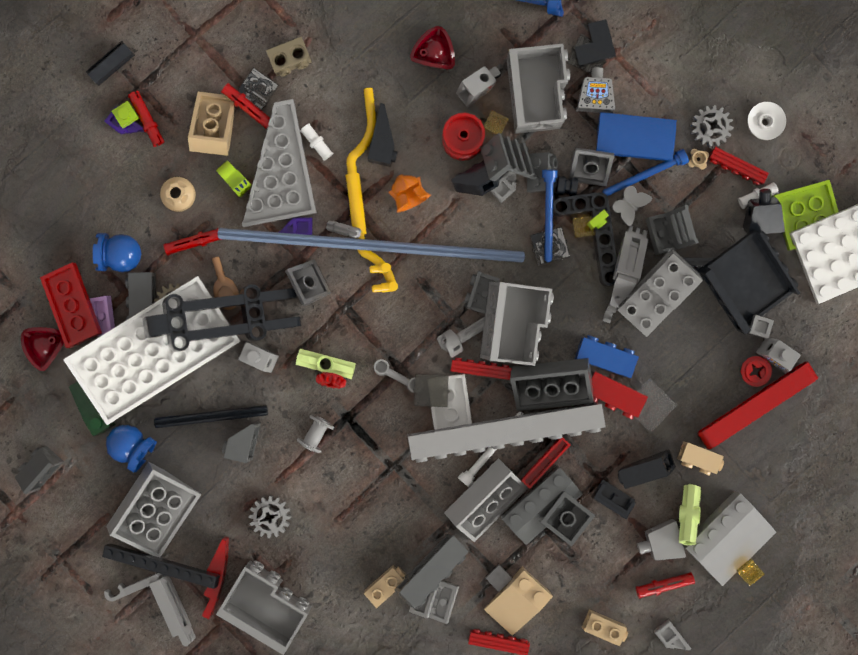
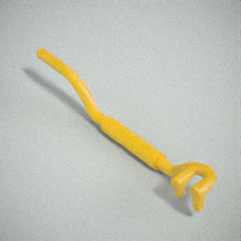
(356, 199)

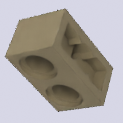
(287, 52)

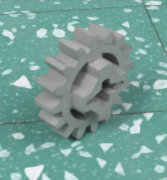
(704, 123)
(273, 525)

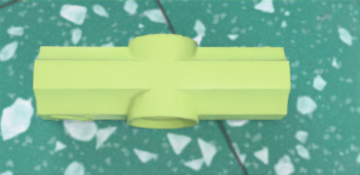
(313, 361)
(689, 514)

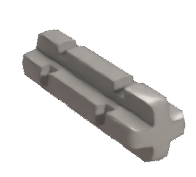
(343, 229)

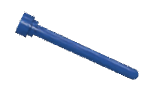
(679, 158)
(549, 177)

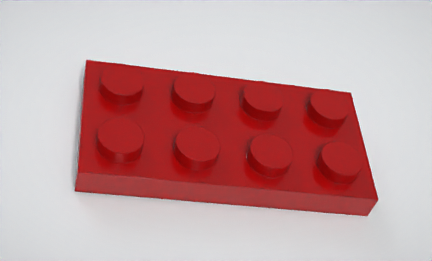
(71, 305)

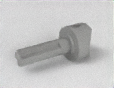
(454, 341)

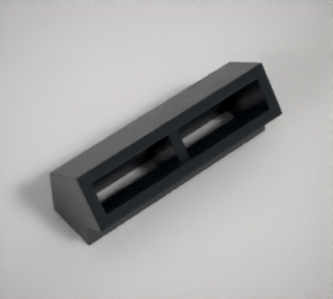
(110, 63)

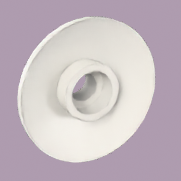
(773, 114)

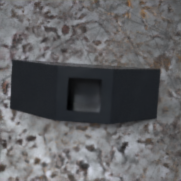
(474, 181)

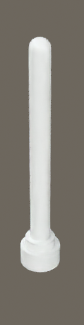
(468, 476)

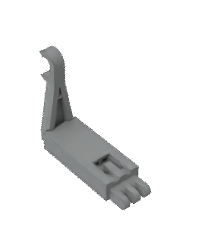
(627, 268)
(167, 600)

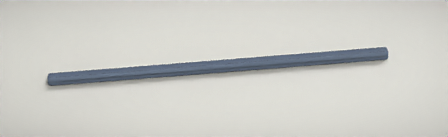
(370, 245)

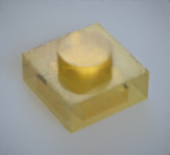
(495, 123)
(581, 228)
(750, 572)

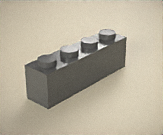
(141, 291)
(431, 571)

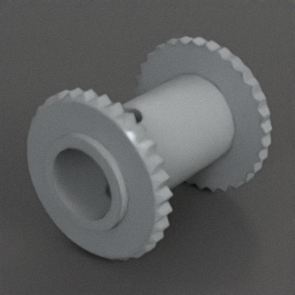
(315, 433)

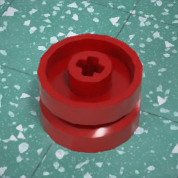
(463, 125)

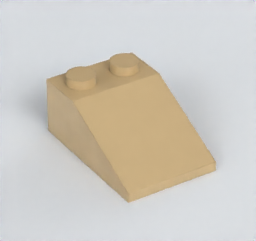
(211, 124)
(518, 601)

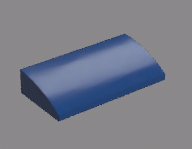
(636, 136)

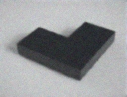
(600, 48)

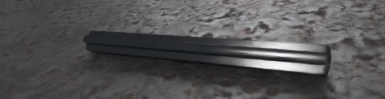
(212, 416)

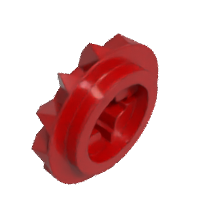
(764, 373)
(330, 380)

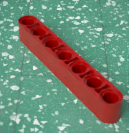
(757, 405)

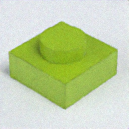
(125, 114)
(599, 220)

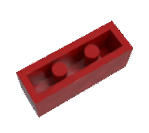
(617, 396)

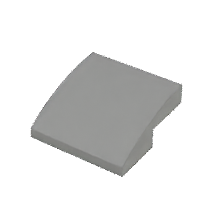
(439, 603)

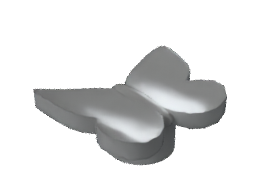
(630, 203)

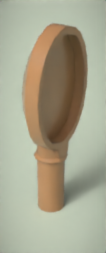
(223, 286)

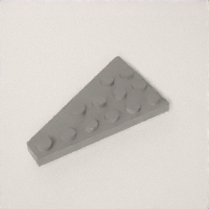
(282, 175)

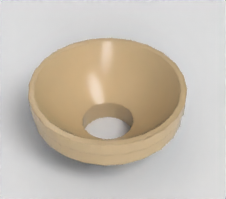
(186, 198)

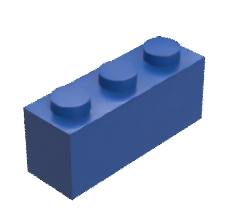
(607, 356)

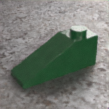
(88, 412)

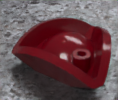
(434, 49)
(41, 345)

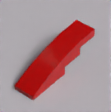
(218, 565)

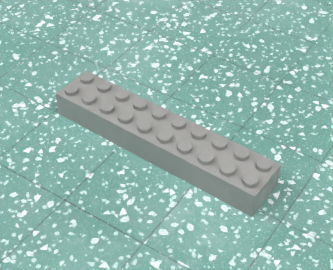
(506, 430)

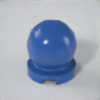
(119, 252)
(128, 446)

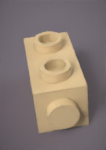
(701, 458)
(384, 586)
(605, 628)

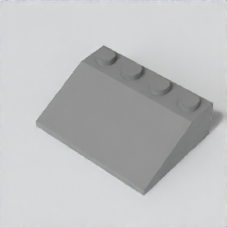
(153, 510)
(730, 537)

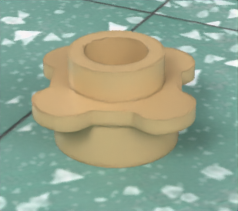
(703, 155)

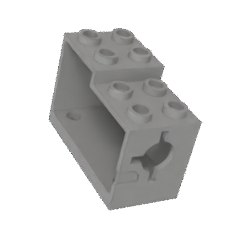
(537, 87)
(660, 292)
(514, 322)
(264, 608)

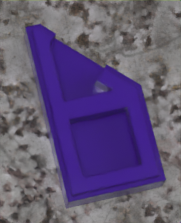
(132, 128)
(299, 226)

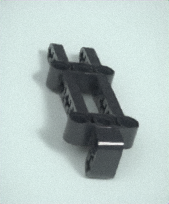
(161, 324)

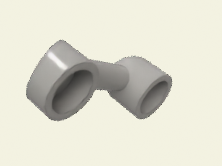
(382, 368)

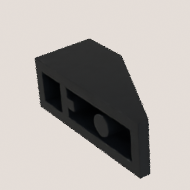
(382, 145)

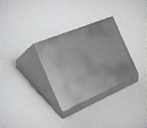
(591, 166)
(308, 282)

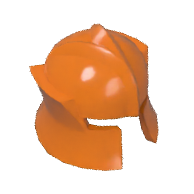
(408, 192)

